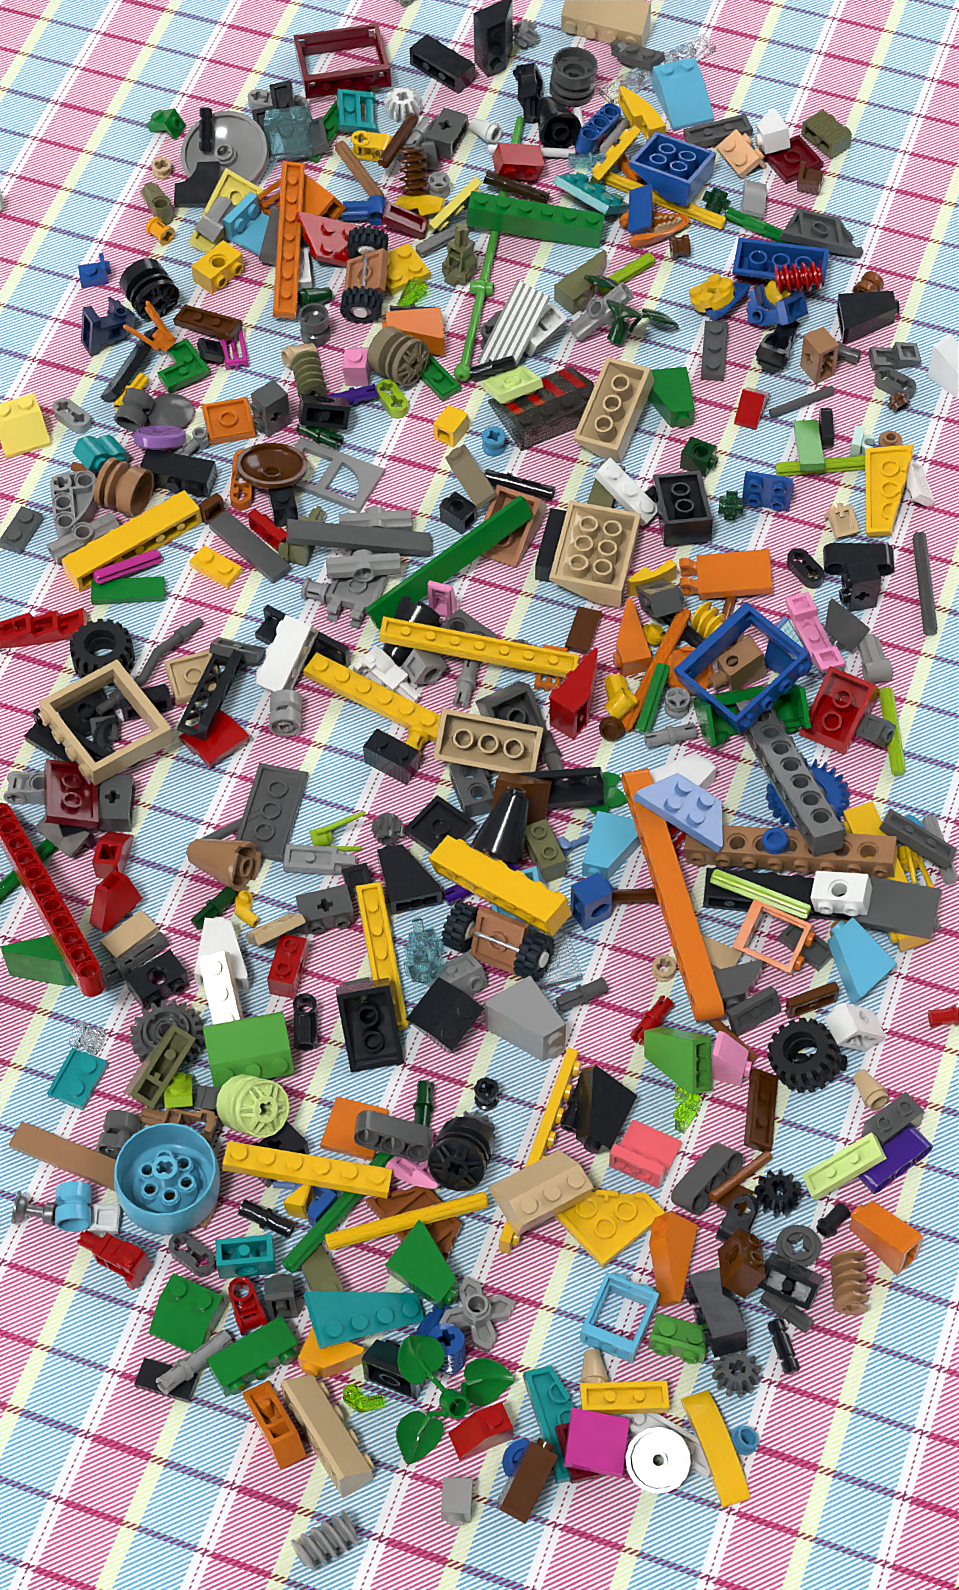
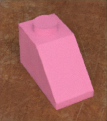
(355, 366)
(729, 1060)

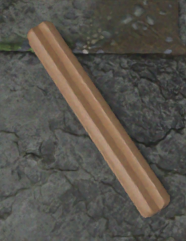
(357, 169)

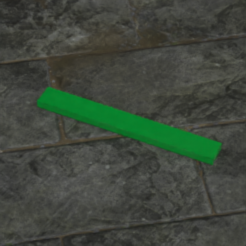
(453, 558)

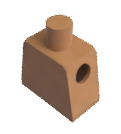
(739, 666)

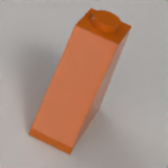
(320, 201)
(422, 324)
(886, 1236)

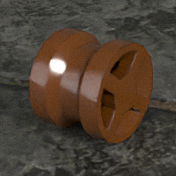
(679, 246)

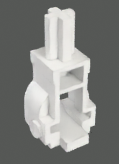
(381, 669)

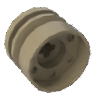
(397, 356)

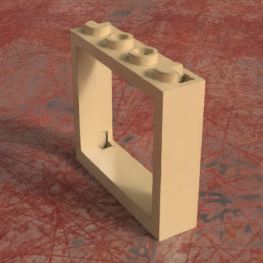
(125, 757)

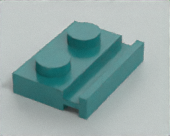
(77, 1079)

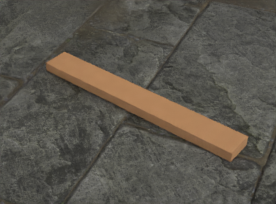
(73, 1158)

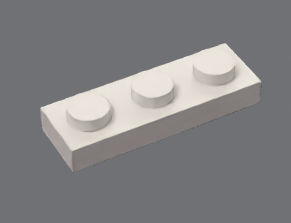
(625, 490)

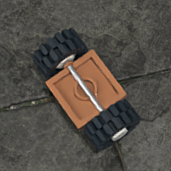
(365, 274)
(498, 940)

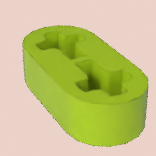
(395, 397)

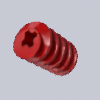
(798, 277)

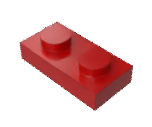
(264, 528)

